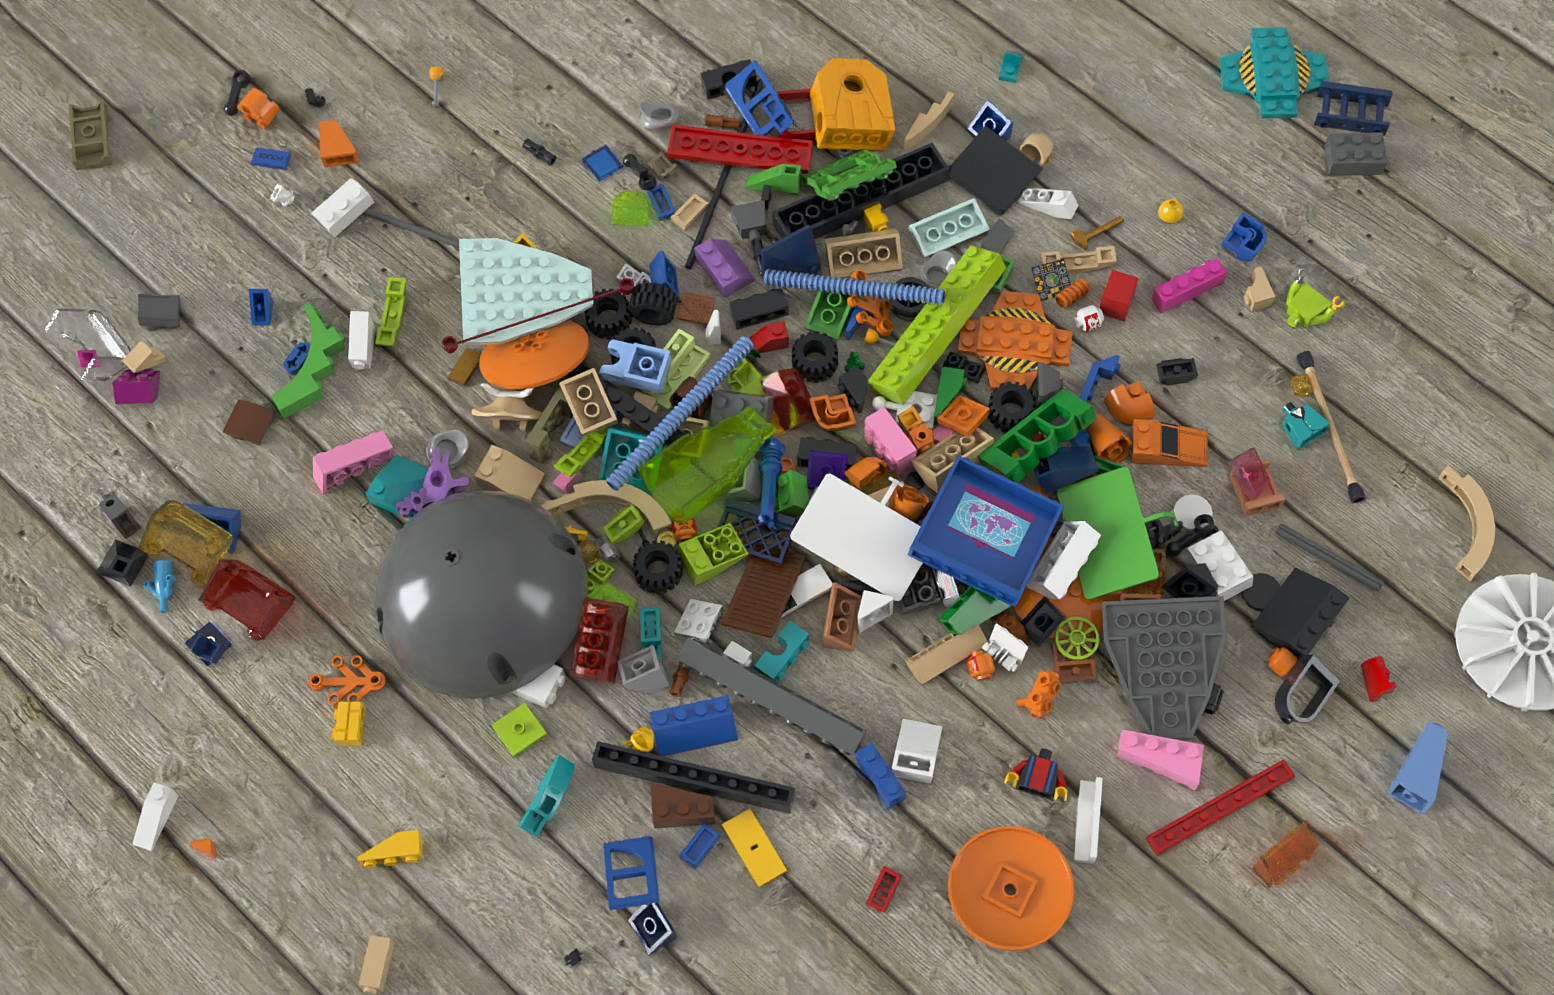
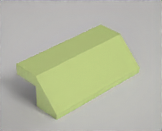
(686, 361)

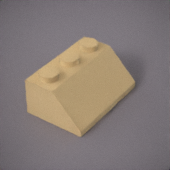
(588, 402)

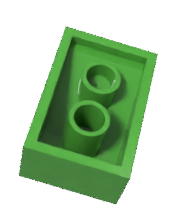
(830, 313)

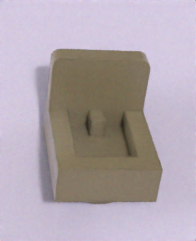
(662, 166)

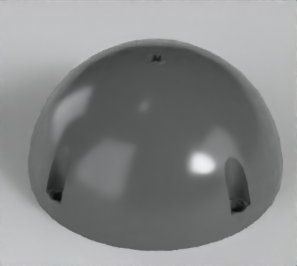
(500, 604)

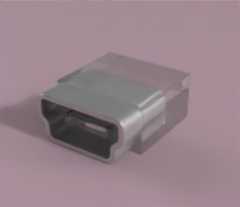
(607, 548)

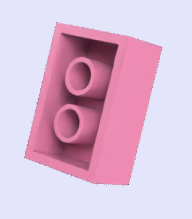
(889, 442)

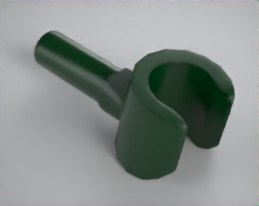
(753, 354)

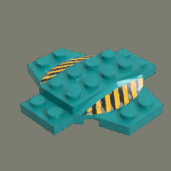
(1273, 72)

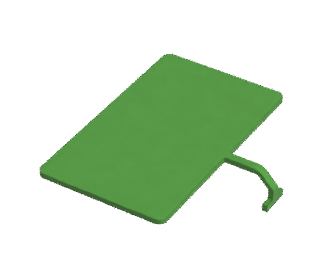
(1124, 548)

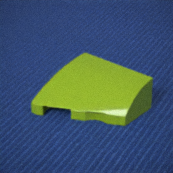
(743, 375)

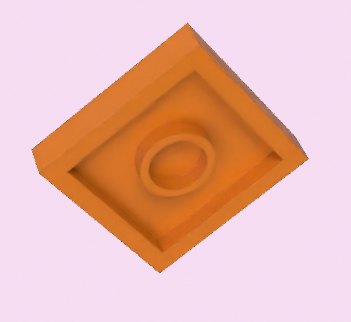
(963, 415)

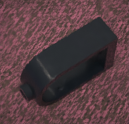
(1321, 674)

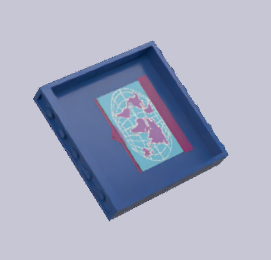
(985, 530)

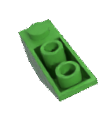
(780, 178)

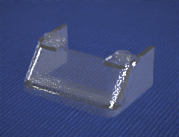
(96, 333)

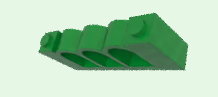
(1062, 404)

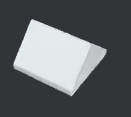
(873, 609)

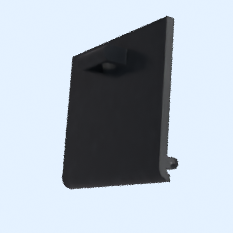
(993, 170)

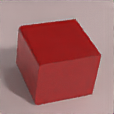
(1118, 295)

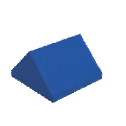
(993, 119)
(664, 272)

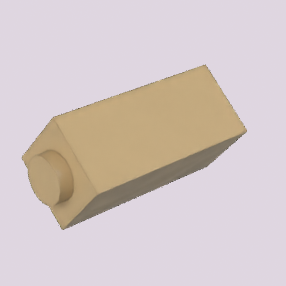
(376, 964)

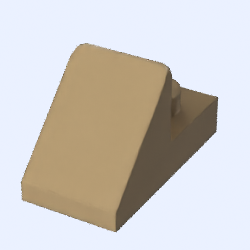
(143, 357)

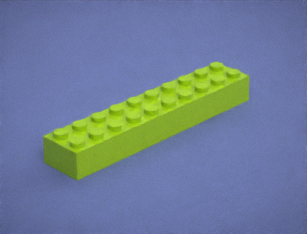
(936, 325)

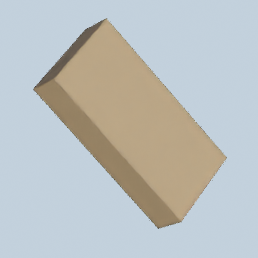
(689, 211)

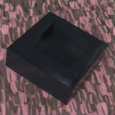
(766, 196)

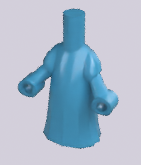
(163, 582)

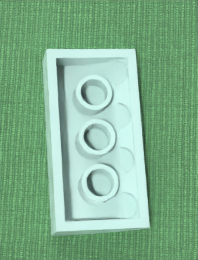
(948, 228)

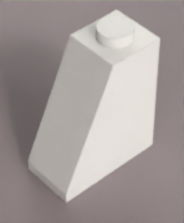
(361, 339)

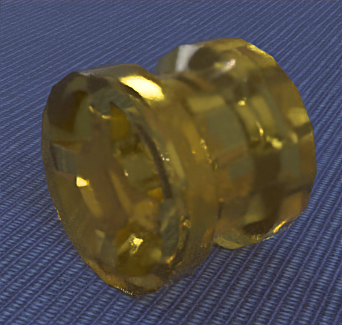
(1301, 385)
(586, 547)

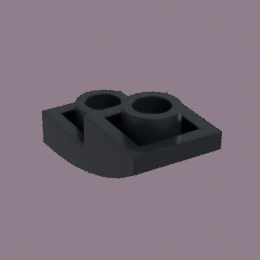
(972, 370)

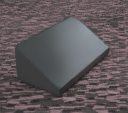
(997, 237)

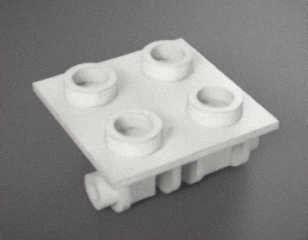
(699, 619)
(1006, 646)

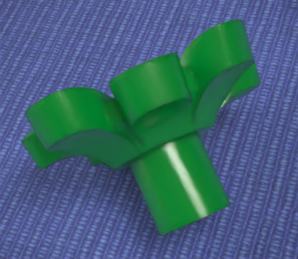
(854, 361)

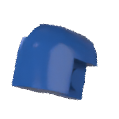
(1245, 238)

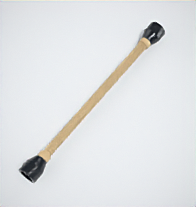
(1355, 491)

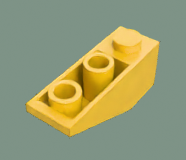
(399, 847)

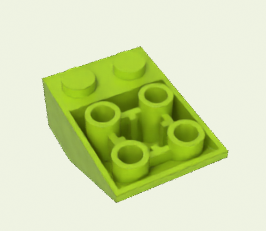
(711, 553)

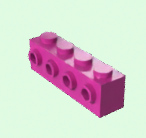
(1189, 285)

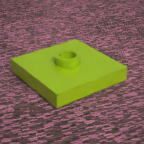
(519, 730)

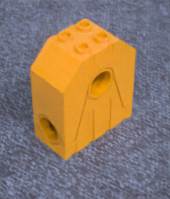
(852, 106)

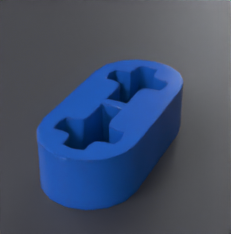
(297, 358)

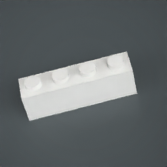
(1063, 559)

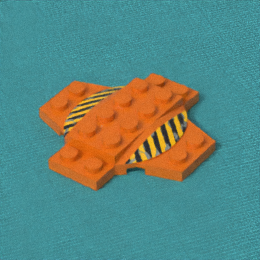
(1015, 340)

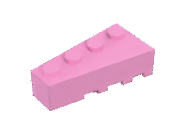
(350, 459)
(1164, 756)

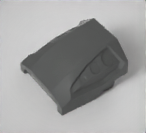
(921, 592)

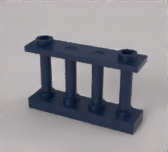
(1353, 93)

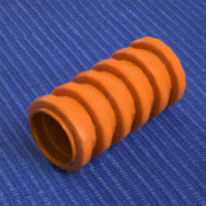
(1072, 293)

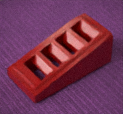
(897, 876)

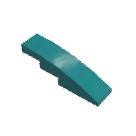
(651, 629)

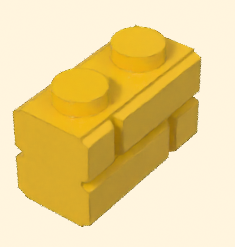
(349, 724)

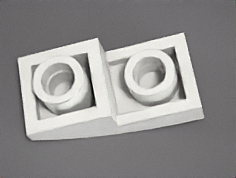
(629, 272)

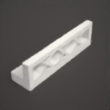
(1088, 821)

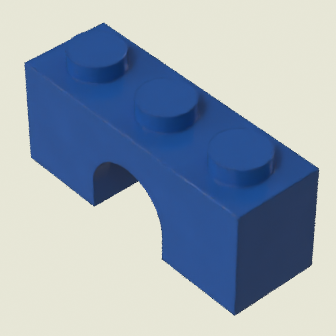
(876, 768)

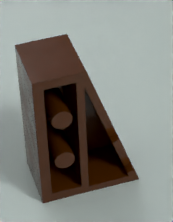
(680, 807)

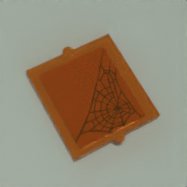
(696, 308)

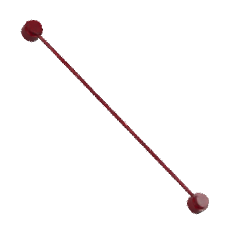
(450, 343)

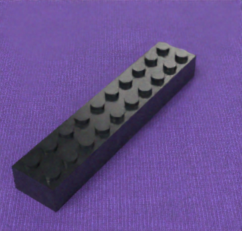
(914, 174)

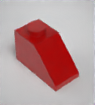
(771, 337)

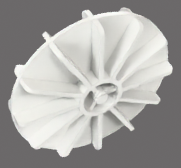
(1509, 640)

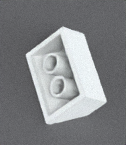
(343, 207)

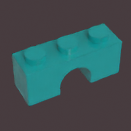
(795, 641)

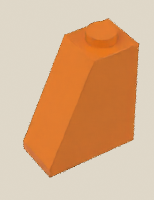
(335, 145)

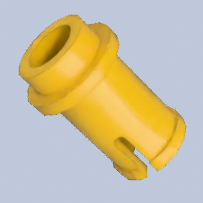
(582, 534)

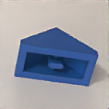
(261, 306)

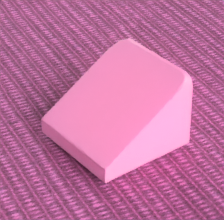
(941, 433)

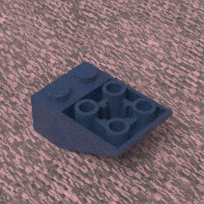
(1065, 467)

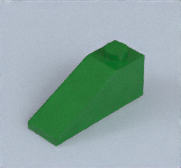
(950, 387)

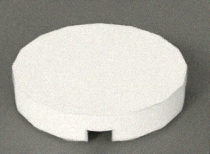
(1189, 508)

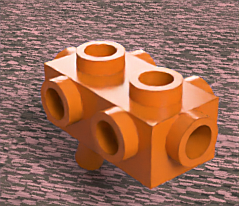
(1042, 694)

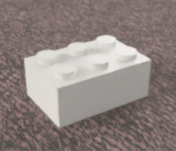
(1223, 563)

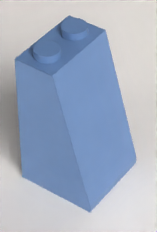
(1420, 773)

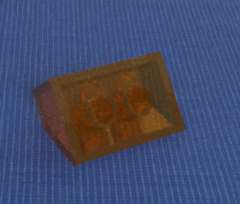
(1287, 855)

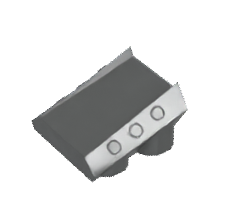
(158, 311)

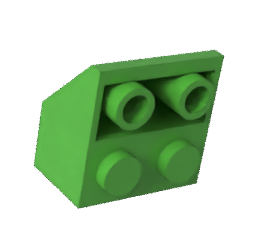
(791, 494)

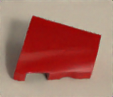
(1377, 678)

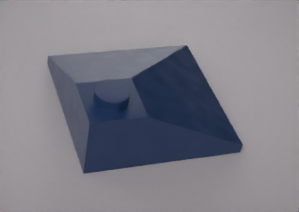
(792, 253)

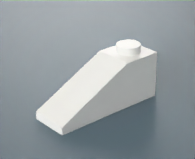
(154, 815)

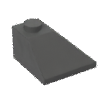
(1047, 383)

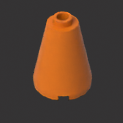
(1108, 440)
(908, 502)

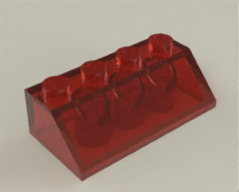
(599, 640)

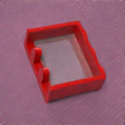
(800, 107)

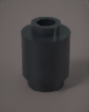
(1214, 700)

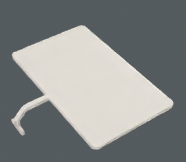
(860, 535)

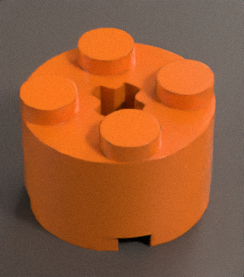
(258, 108)

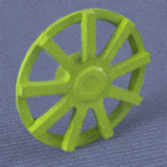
(1077, 638)

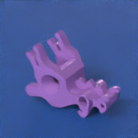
(436, 486)

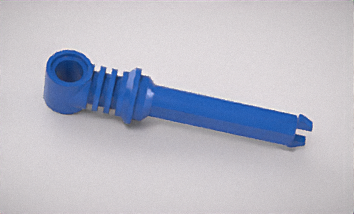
(770, 468)

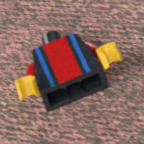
(1039, 777)

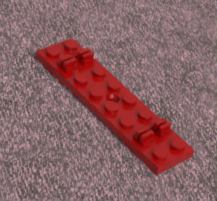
(721, 148)

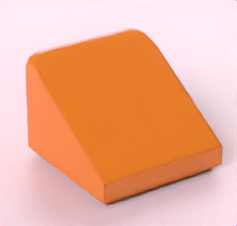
(205, 846)

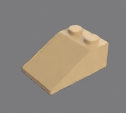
(508, 474)

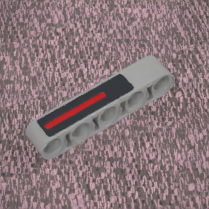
(949, 587)

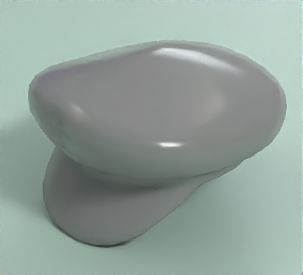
(658, 115)
(937, 268)
(452, 441)

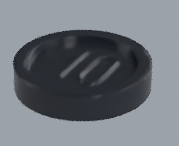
(914, 480)

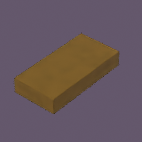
(465, 367)

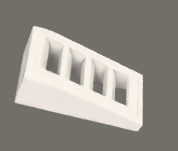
(713, 329)

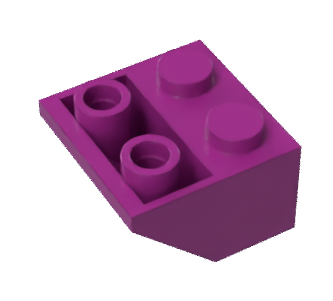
(136, 387)

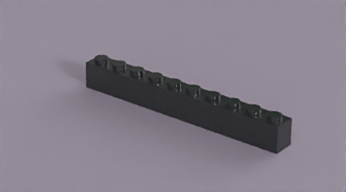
(693, 777)

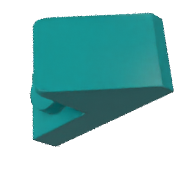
(1010, 66)

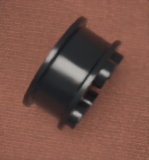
(908, 310)

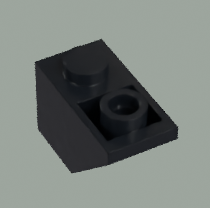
(855, 387)

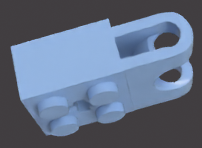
(638, 366)

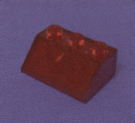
(790, 398)

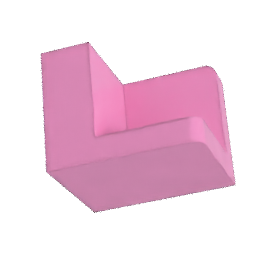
(565, 482)

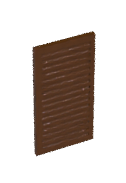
(763, 593)

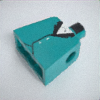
(1303, 424)

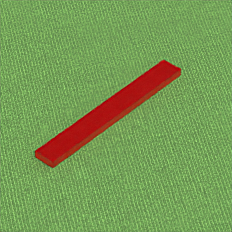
(1220, 807)

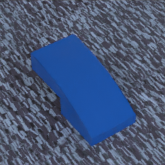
(778, 113)

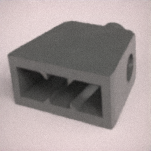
(750, 219)
(115, 508)

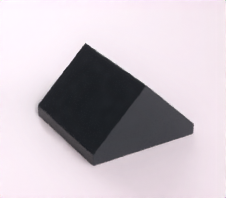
(1191, 582)
(1042, 621)

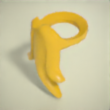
(641, 740)

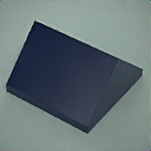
(652, 927)

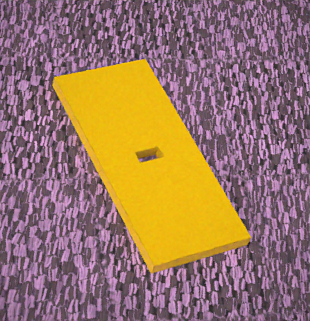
(761, 862)

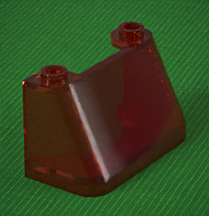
(246, 597)

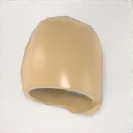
(1037, 147)

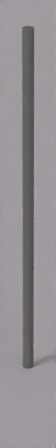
(408, 226)

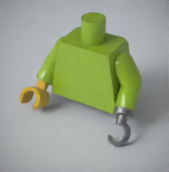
(1307, 305)

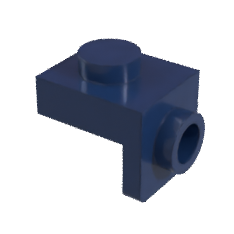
(207, 649)

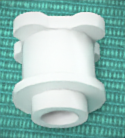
(282, 195)

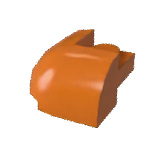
(1130, 403)
(832, 412)
(866, 471)

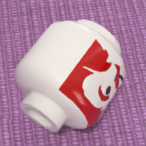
(1089, 318)

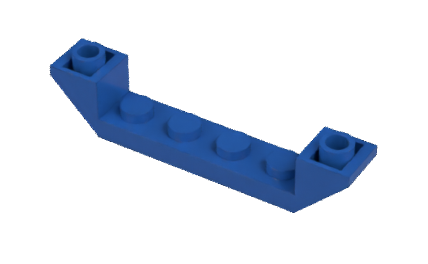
(1105, 369)

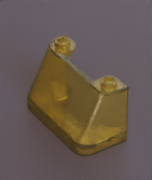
(186, 538)

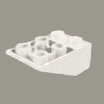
(916, 751)

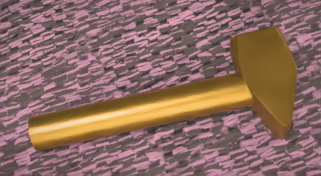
(1081, 239)

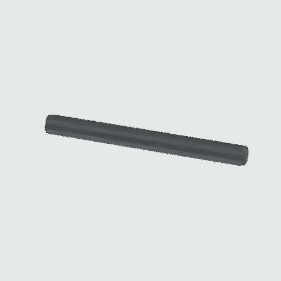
(1329, 557)

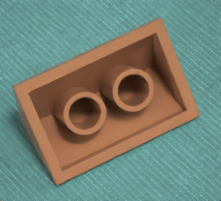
(841, 619)

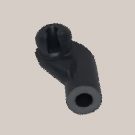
(314, 101)

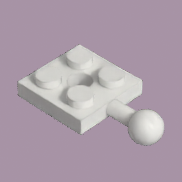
(924, 401)

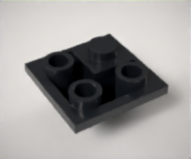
(122, 562)

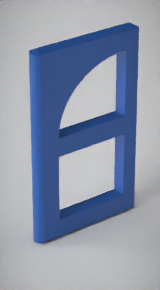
(736, 89)
(643, 849)

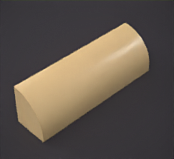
(945, 653)

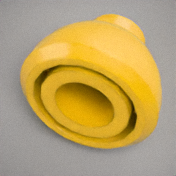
(1171, 211)

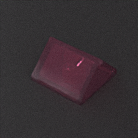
(1249, 473)

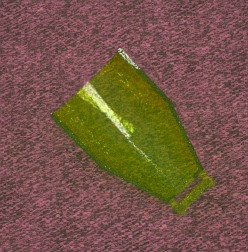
(704, 465)

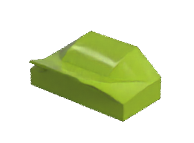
(624, 524)

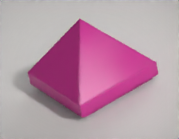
(85, 357)

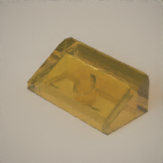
(879, 483)

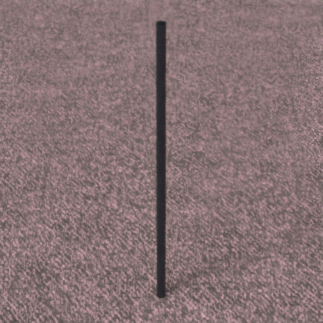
(716, 195)

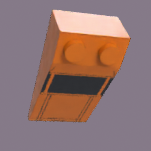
(1168, 444)

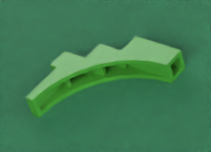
(318, 365)

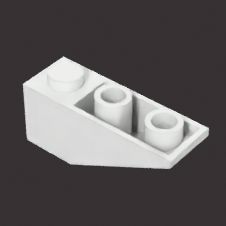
(1051, 202)

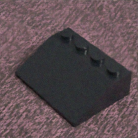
(1300, 612)

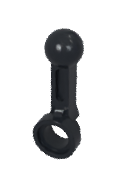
(231, 107)
(631, 162)
(1175, 548)

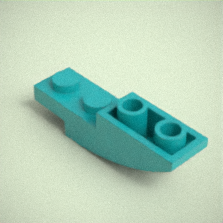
(549, 795)

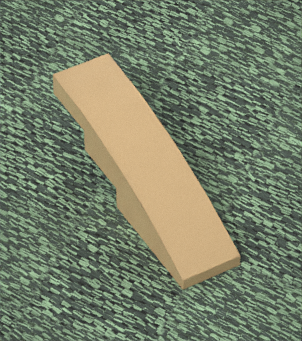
(927, 123)

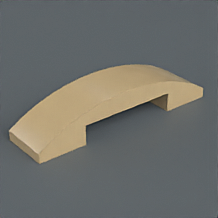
(1084, 261)

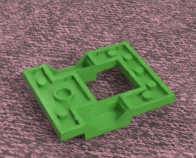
(830, 185)

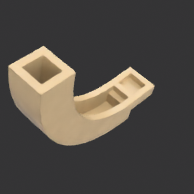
(1481, 518)

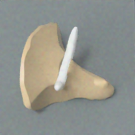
(509, 406)

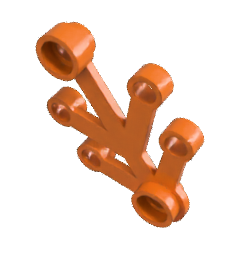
(881, 322)
(350, 681)

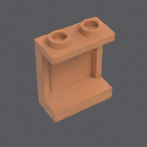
(1266, 501)

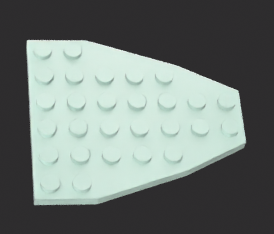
(513, 283)

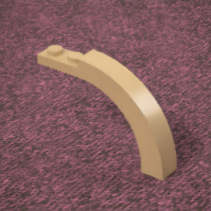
(600, 491)

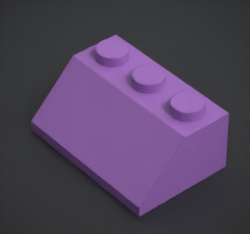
(723, 266)

